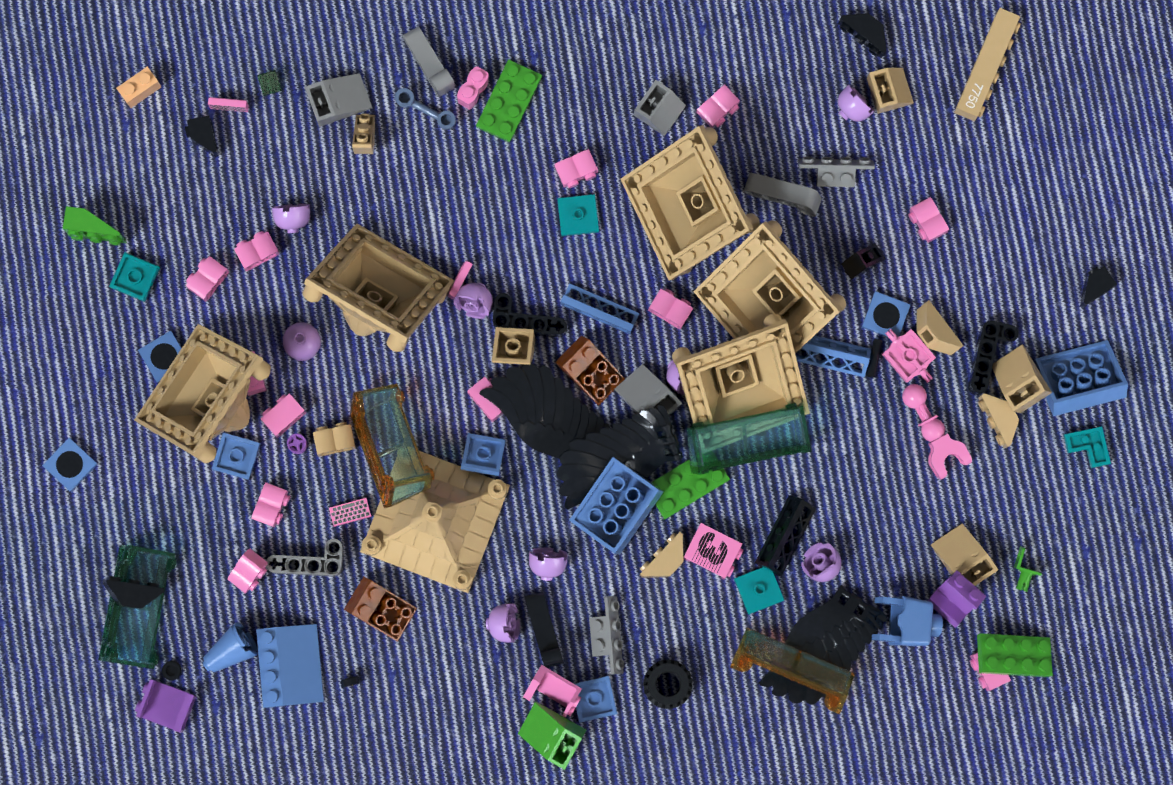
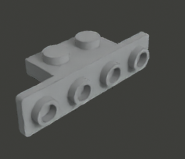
(836, 171)
(606, 635)

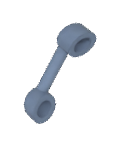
(445, 119)

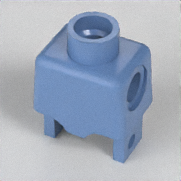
(910, 622)

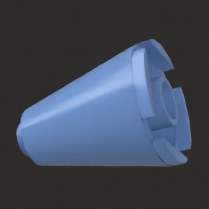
(230, 649)

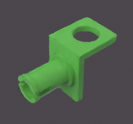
(1026, 573)

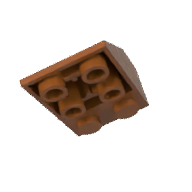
(589, 370)
(380, 608)

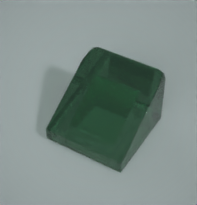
(269, 83)

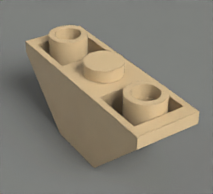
(364, 134)
(935, 331)
(1000, 418)
(666, 559)

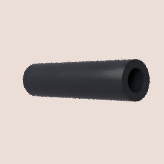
(874, 358)

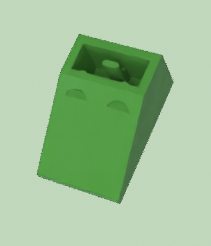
(83, 224)
(551, 734)

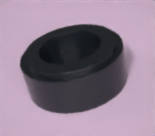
(172, 670)
(350, 682)

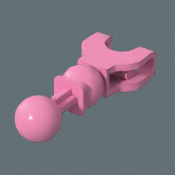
(934, 431)

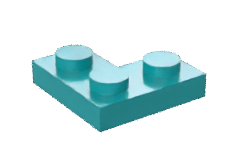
(1093, 442)

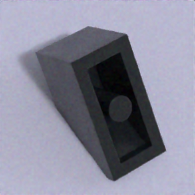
(202, 134)
(862, 261)
(1096, 285)

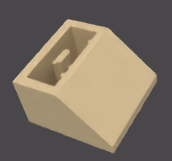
(889, 89)

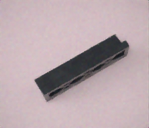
(783, 532)

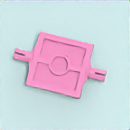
(908, 355)

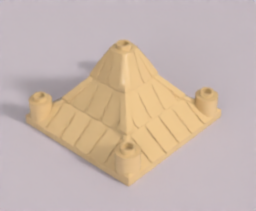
(687, 203)
(767, 280)
(377, 286)
(742, 375)
(203, 393)
(440, 529)

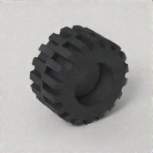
(680, 672)

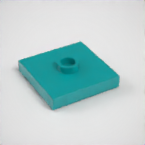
(578, 215)
(134, 277)
(758, 590)

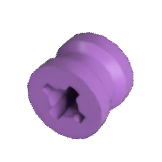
(294, 442)

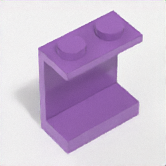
(956, 598)
(165, 705)

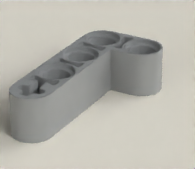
(428, 62)
(784, 192)
(305, 561)

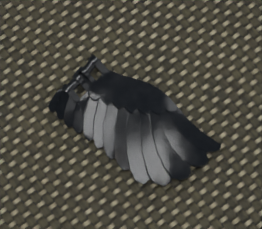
(541, 409)
(632, 443)
(829, 634)

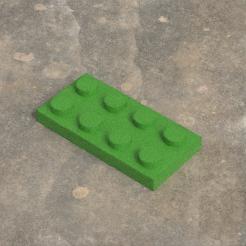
(509, 101)
(684, 488)
(1014, 655)

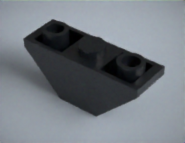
(865, 31)
(132, 593)

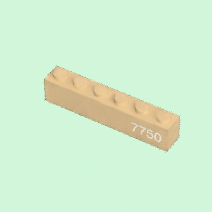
(987, 63)

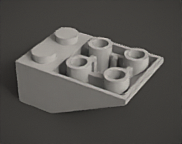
(338, 98)
(645, 390)

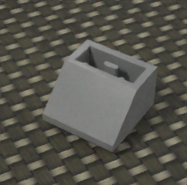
(659, 108)

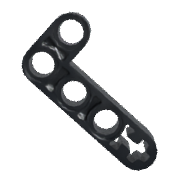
(530, 320)
(988, 358)
(543, 629)

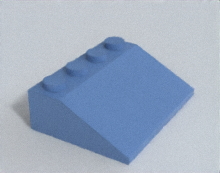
(1082, 377)
(616, 506)
(290, 665)

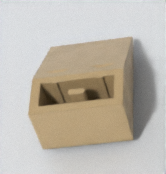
(1020, 380)
(963, 553)

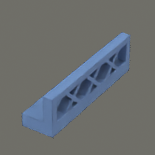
(597, 314)
(835, 349)

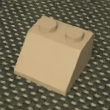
(513, 346)

